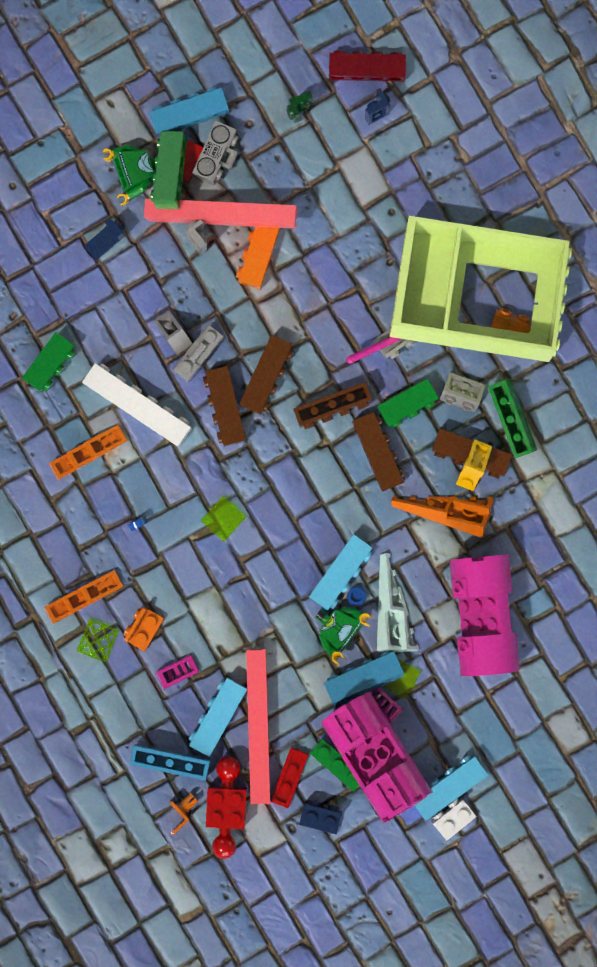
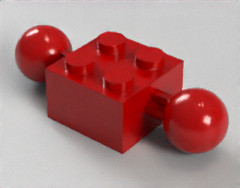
(226, 807)

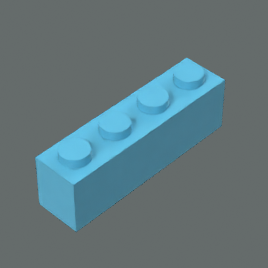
(340, 572)
(218, 716)
(451, 786)

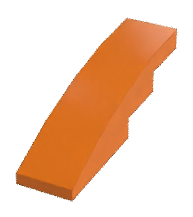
(87, 452)
(83, 597)

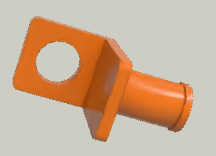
(182, 808)

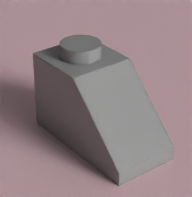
(173, 332)

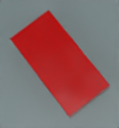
(192, 155)

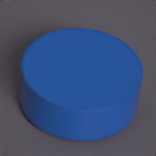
(137, 523)
(356, 596)

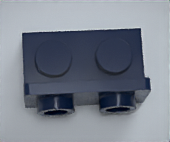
(378, 108)
(320, 817)

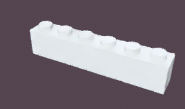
(137, 405)

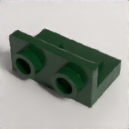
(301, 103)

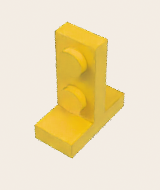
(474, 465)

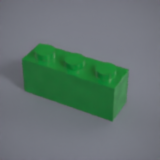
(49, 363)
(408, 403)
(333, 761)

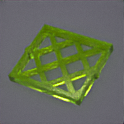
(110, 645)

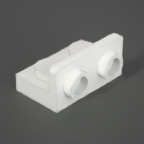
(453, 819)

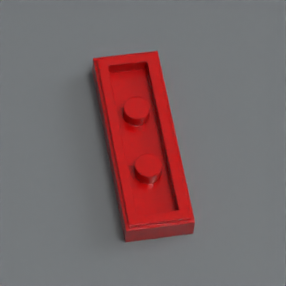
(289, 777)

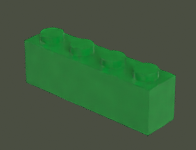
(169, 170)
(512, 418)

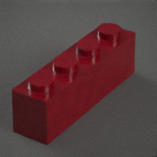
(367, 67)

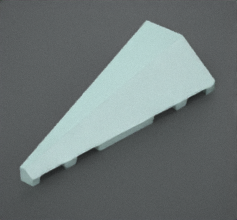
(393, 626)

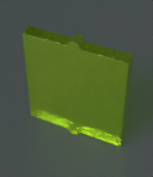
(223, 518)
(404, 684)

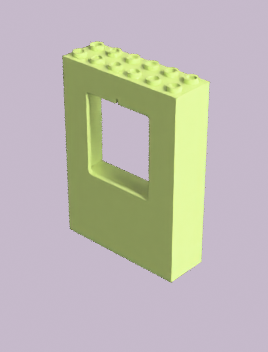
(434, 279)

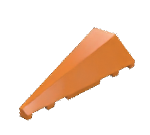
(465, 515)

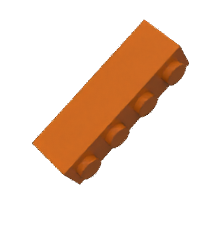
(257, 256)

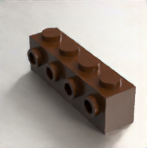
(333, 404)

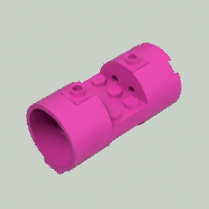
(487, 636)
(376, 757)

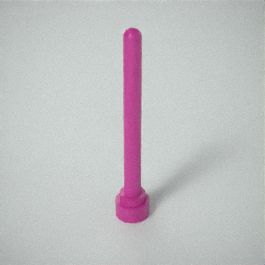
(371, 349)

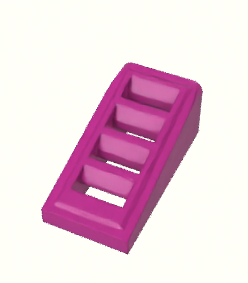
(162, 680)
(398, 708)

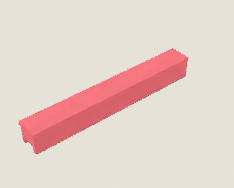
(225, 214)
(258, 726)

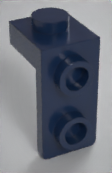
(105, 239)

